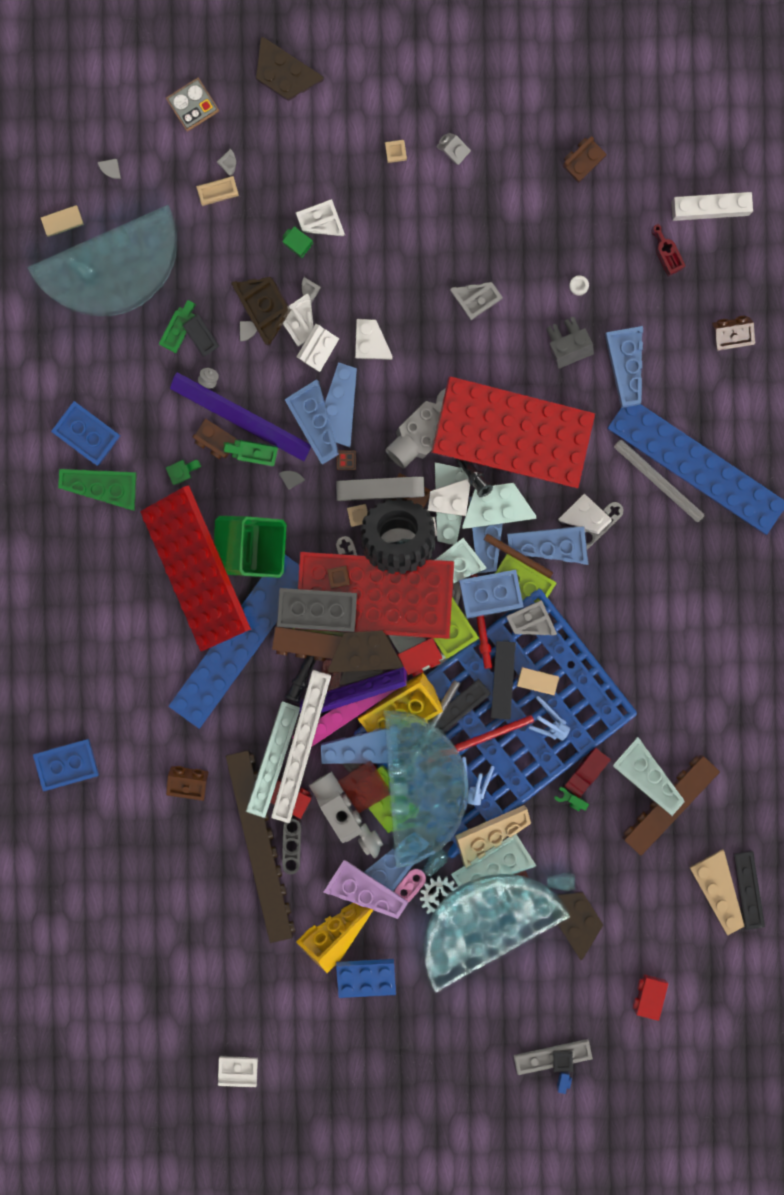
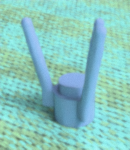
(558, 729)
(475, 794)

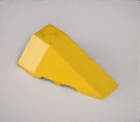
(415, 698)
(331, 939)

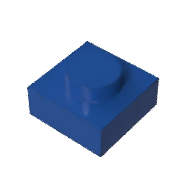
(564, 1082)

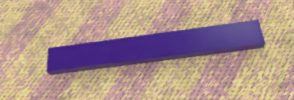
(240, 416)

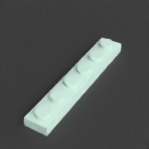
(273, 759)

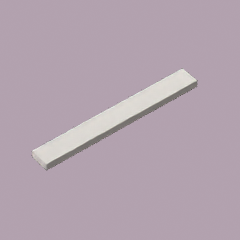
(301, 746)

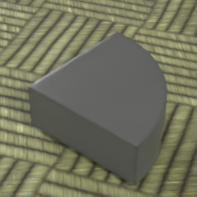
(291, 478)

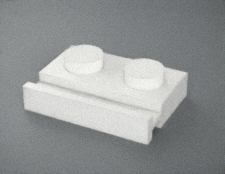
(317, 347)
(237, 1071)

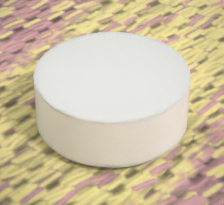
(579, 285)

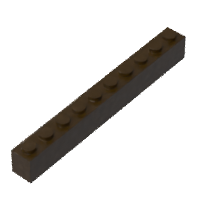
(260, 850)

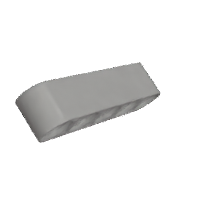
(380, 488)

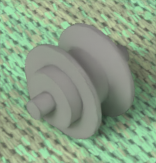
(208, 378)

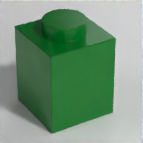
(297, 242)

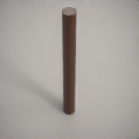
(517, 555)

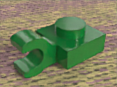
(181, 472)
(576, 803)

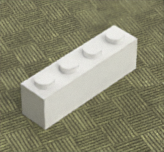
(712, 206)

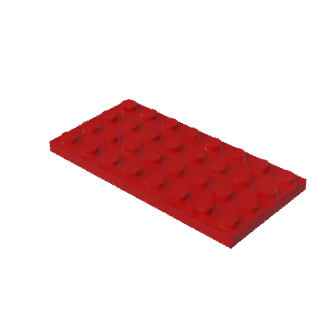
(513, 432)
(195, 569)
(396, 603)

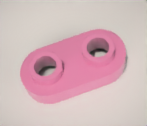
(410, 885)

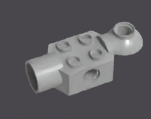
(416, 434)
(331, 801)

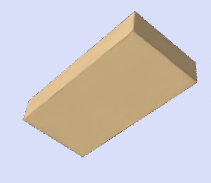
(217, 191)
(62, 221)
(537, 681)

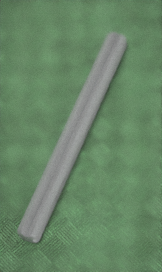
(658, 480)

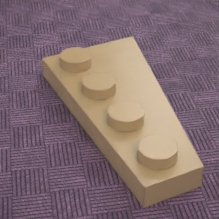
(481, 838)
(718, 888)

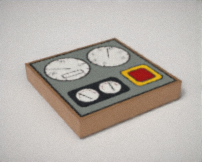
(192, 104)

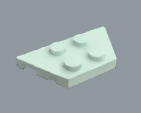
(501, 506)

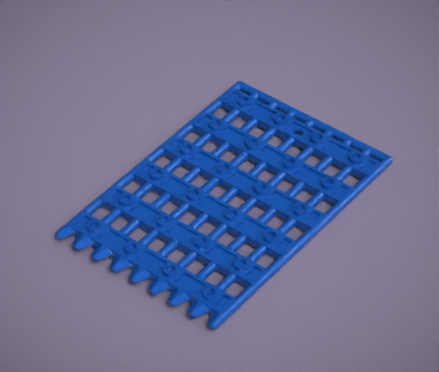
(533, 741)

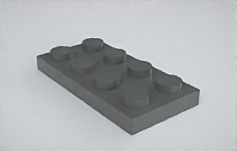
(317, 609)

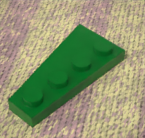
(106, 486)

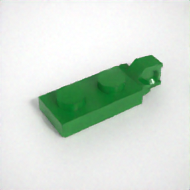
(175, 332)
(252, 452)

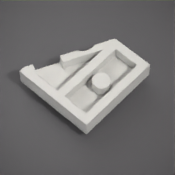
(321, 219)
(300, 320)
(370, 341)
(450, 499)
(587, 514)

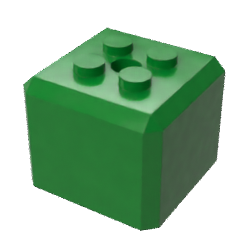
(251, 545)

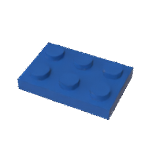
(86, 433)
(66, 765)
(366, 978)

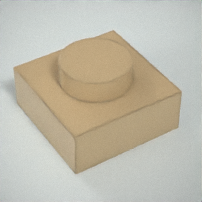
(396, 151)
(357, 514)

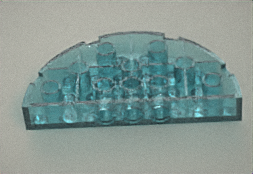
(129, 266)
(424, 786)
(485, 922)

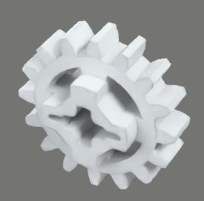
(431, 896)

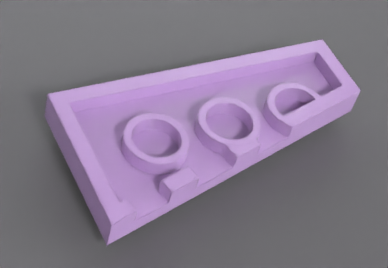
(360, 888)

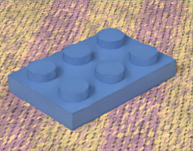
(491, 594)

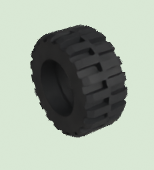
(398, 556)

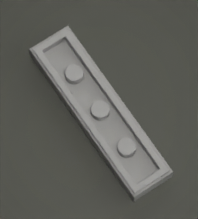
(543, 1058)

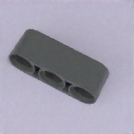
(288, 854)

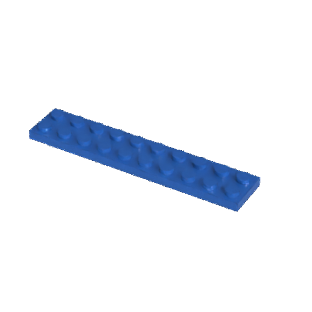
(698, 466)
(228, 659)

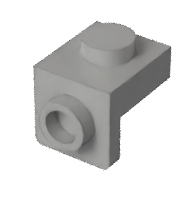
(453, 148)

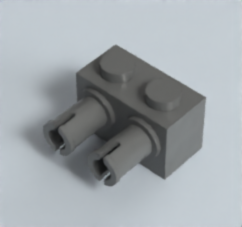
(571, 347)

